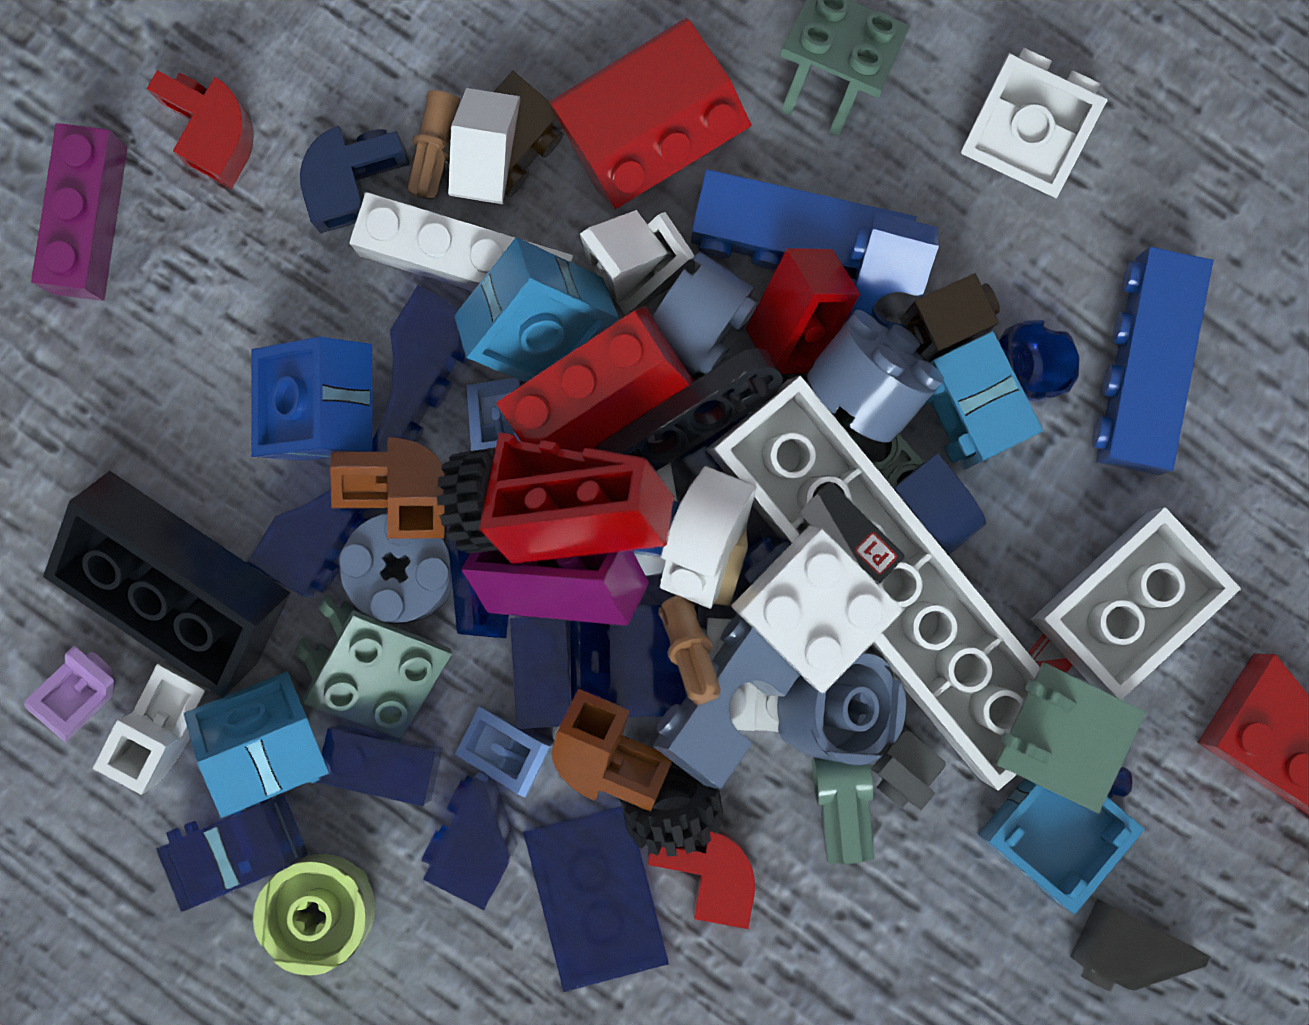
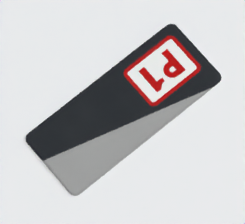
(852, 532)

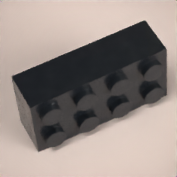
(165, 583)

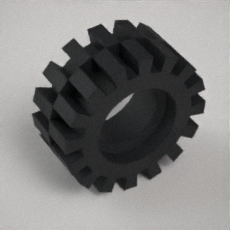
(465, 497)
(679, 825)

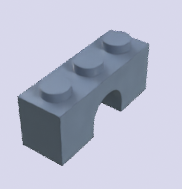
(703, 736)

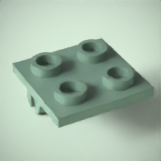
(846, 43)
(373, 671)
(1070, 737)

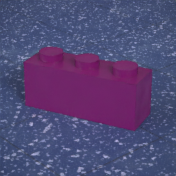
(79, 212)
(569, 588)

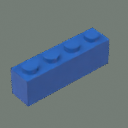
(769, 218)
(1152, 361)

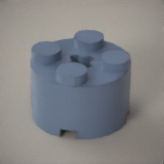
(702, 312)
(874, 376)
(366, 579)
(847, 720)

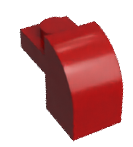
(219, 127)
(724, 882)

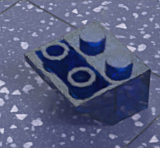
(627, 663)
(475, 847)

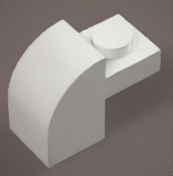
(704, 535)
(155, 734)

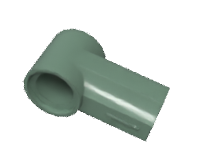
(844, 799)

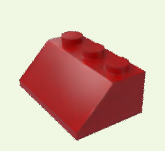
(650, 113)
(598, 386)

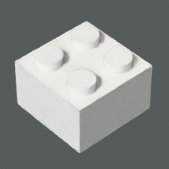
(817, 608)

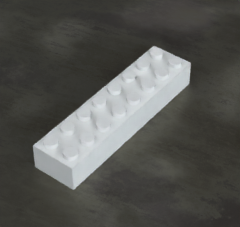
(948, 639)

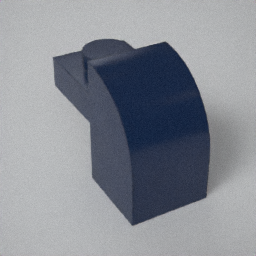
(333, 172)
(941, 503)

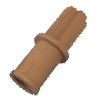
(432, 138)
(690, 649)

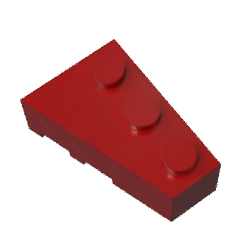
(571, 502)

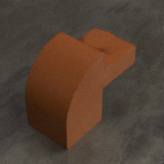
(396, 480)
(597, 757)

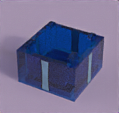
(231, 852)

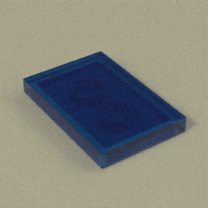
(595, 898)

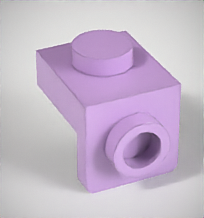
(72, 693)

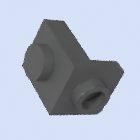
(908, 771)

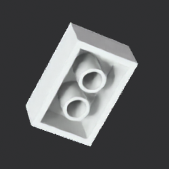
(1136, 603)

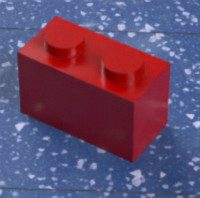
(802, 308)

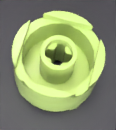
(291, 933)

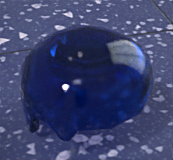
(1041, 359)

